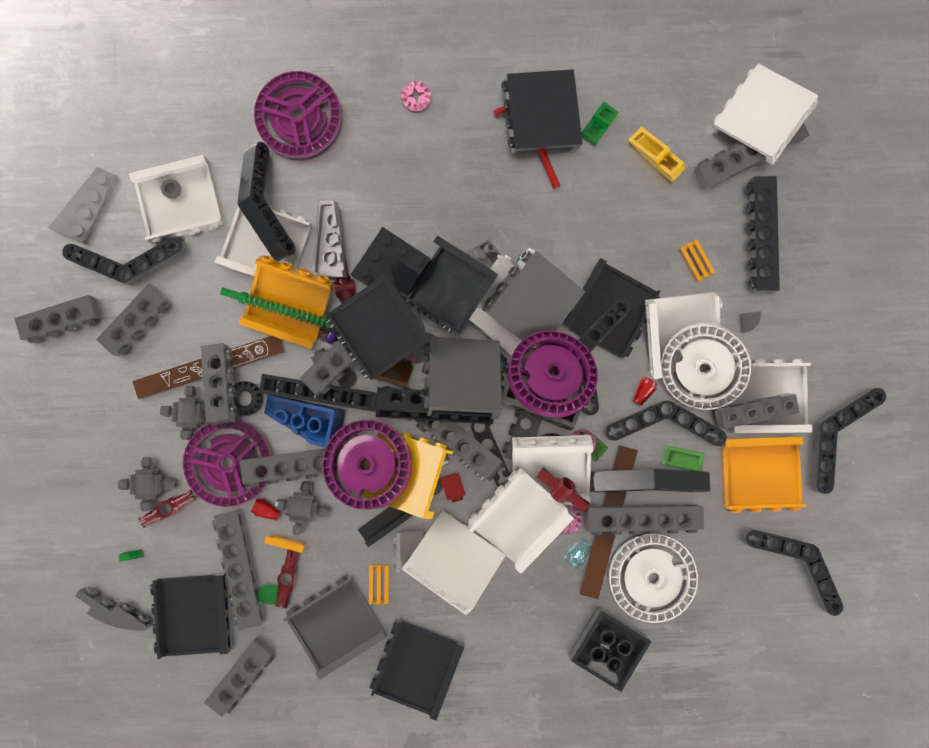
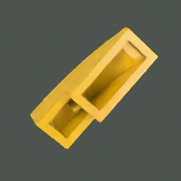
(657, 154)

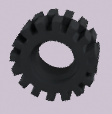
(256, 398)

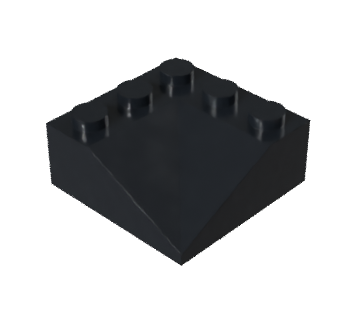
(395, 258)
(610, 649)

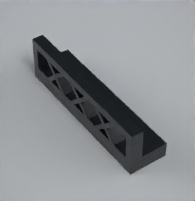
(382, 524)

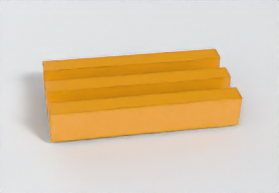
(703, 256)
(285, 543)
(371, 584)

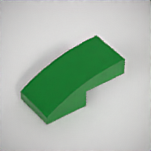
(599, 123)

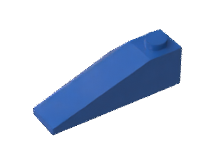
(309, 420)

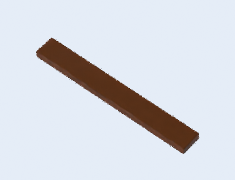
(603, 543)

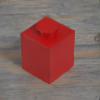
(453, 487)

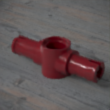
(344, 287)
(562, 489)
(175, 504)
(285, 588)

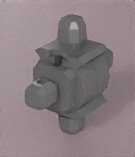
(186, 412)
(146, 484)
(302, 508)

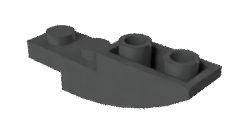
(120, 616)

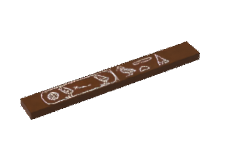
(192, 371)

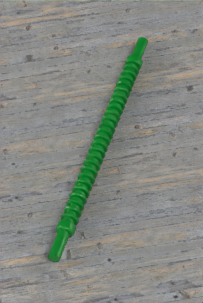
(244, 298)

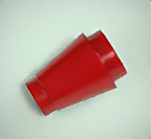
(644, 390)
(265, 510)

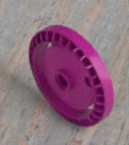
(293, 100)
(563, 358)
(352, 459)
(212, 465)

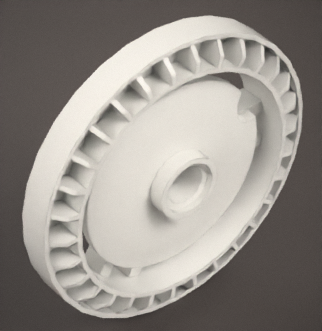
(709, 352)
(664, 588)

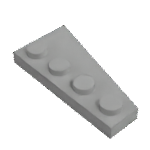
(84, 207)
(328, 242)

